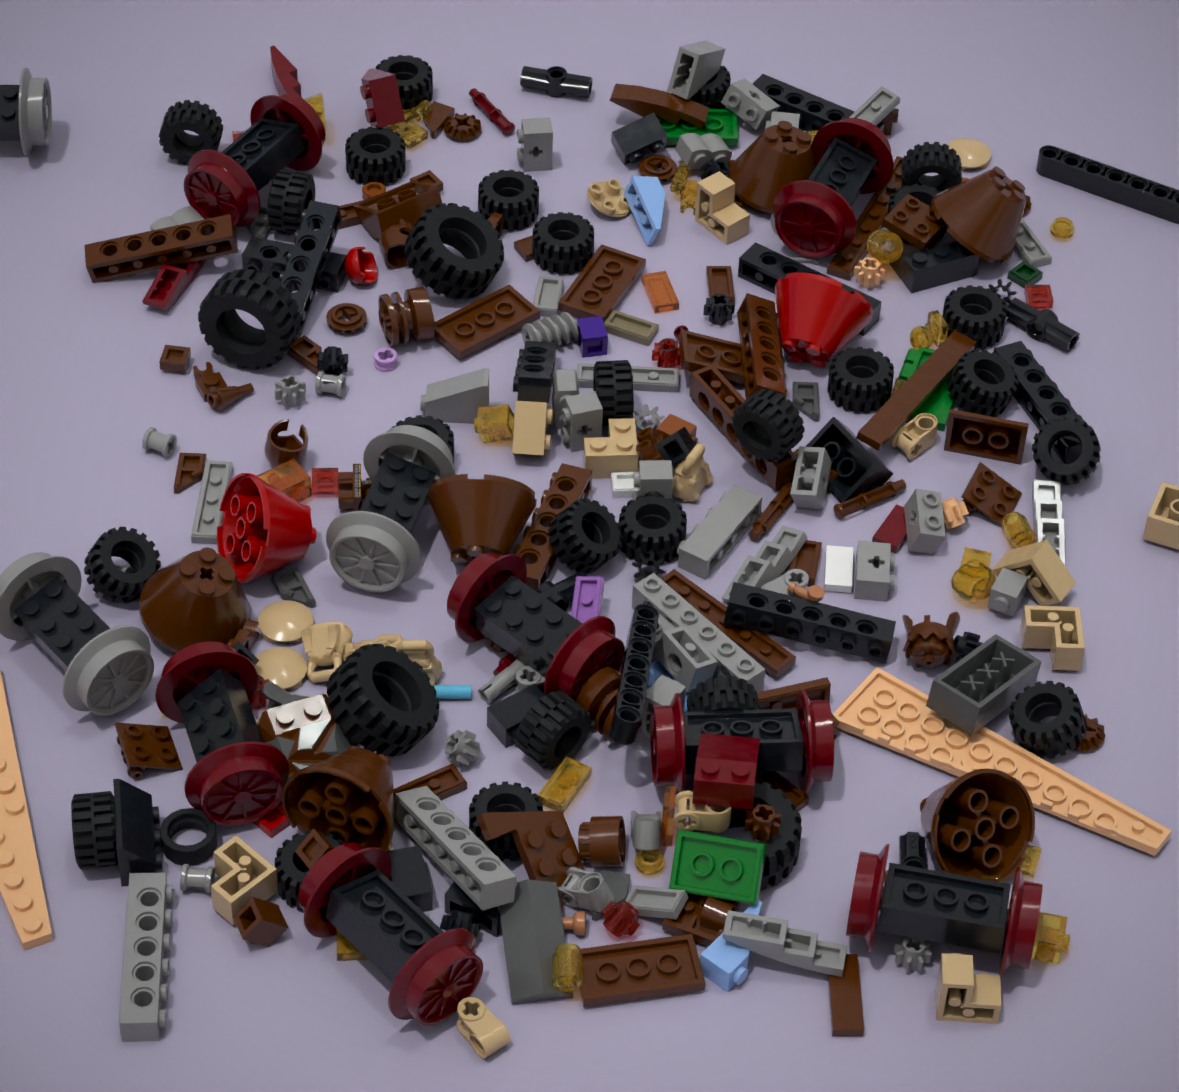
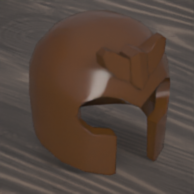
(393, 244)
(285, 448)

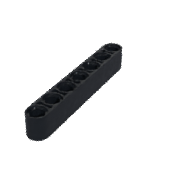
(1109, 183)
(634, 674)

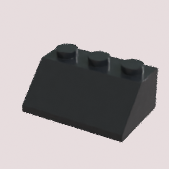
(936, 266)
(854, 462)
(136, 831)

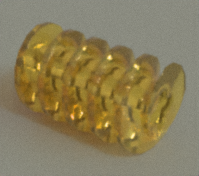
(889, 253)

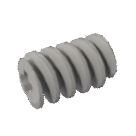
(552, 329)

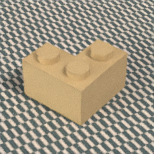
(717, 209)
(530, 428)
(613, 452)
(1046, 573)
(1054, 629)
(242, 876)
(966, 995)

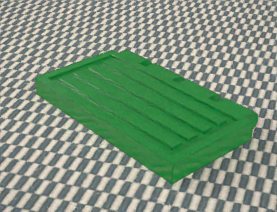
(939, 401)

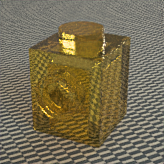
(495, 423)
(1050, 938)

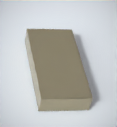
(631, 327)

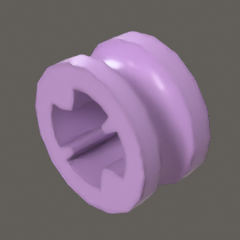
(385, 359)

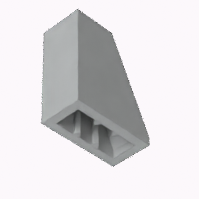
(695, 67)
(457, 397)

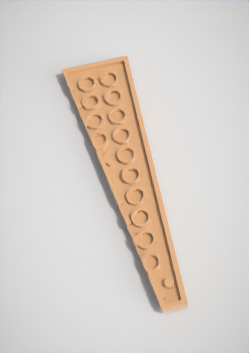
(898, 719)
(19, 868)

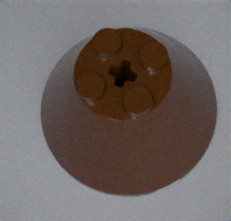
(770, 163)
(983, 213)
(480, 514)
(194, 601)
(344, 797)
(979, 824)

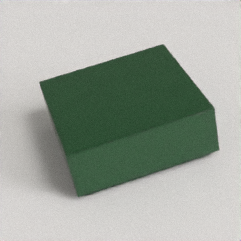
(1025, 274)

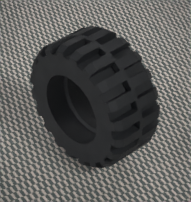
(443, 269)
(263, 300)
(382, 700)
(781, 850)

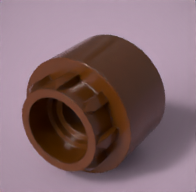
(603, 841)

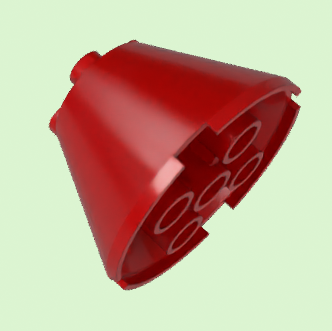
(817, 317)
(262, 528)

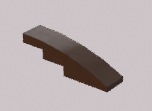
(664, 104)

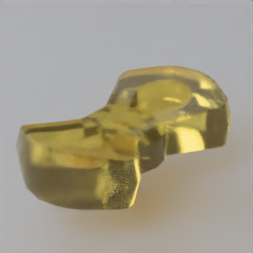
(422, 109)

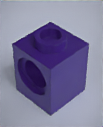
(592, 336)

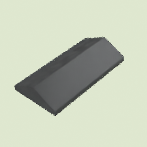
(530, 937)

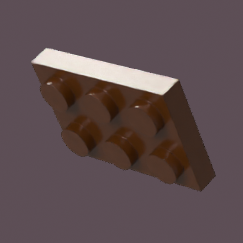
(703, 350)

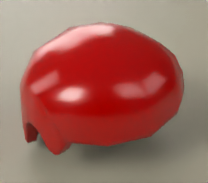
(360, 266)

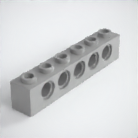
(730, 657)
(455, 848)
(144, 957)

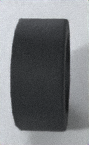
(188, 854)

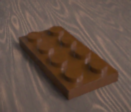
(602, 283)
(485, 321)
(640, 970)

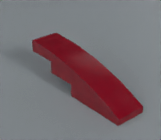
(284, 74)
(171, 283)

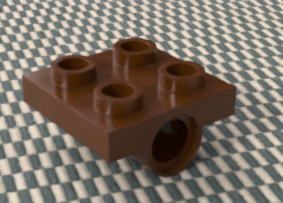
(914, 222)
(701, 917)

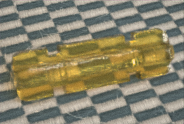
(680, 178)

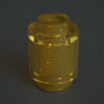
(1017, 530)
(567, 967)

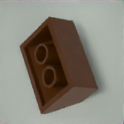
(400, 203)
(986, 436)

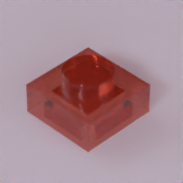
(1039, 296)
(325, 481)

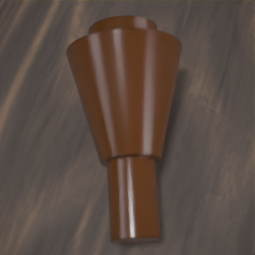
(222, 396)

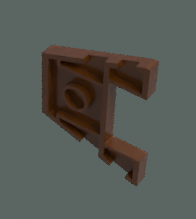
(541, 841)

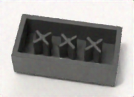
(983, 683)

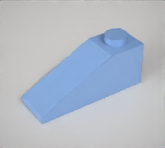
(646, 202)
(725, 961)

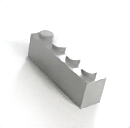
(719, 532)

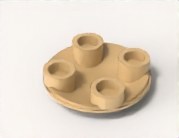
(972, 152)
(608, 198)
(284, 621)
(282, 667)

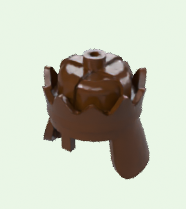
(929, 641)

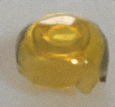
(973, 583)

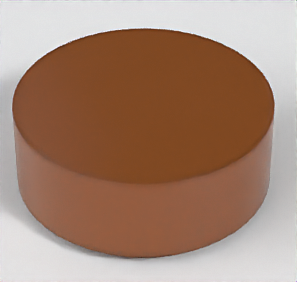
(372, 189)

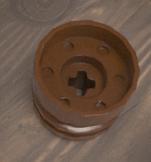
(401, 317)
(599, 699)

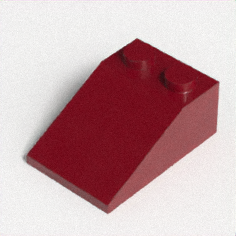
(381, 98)
(726, 771)

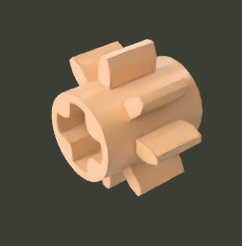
(869, 272)
(954, 512)

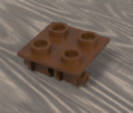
(990, 494)
(146, 748)

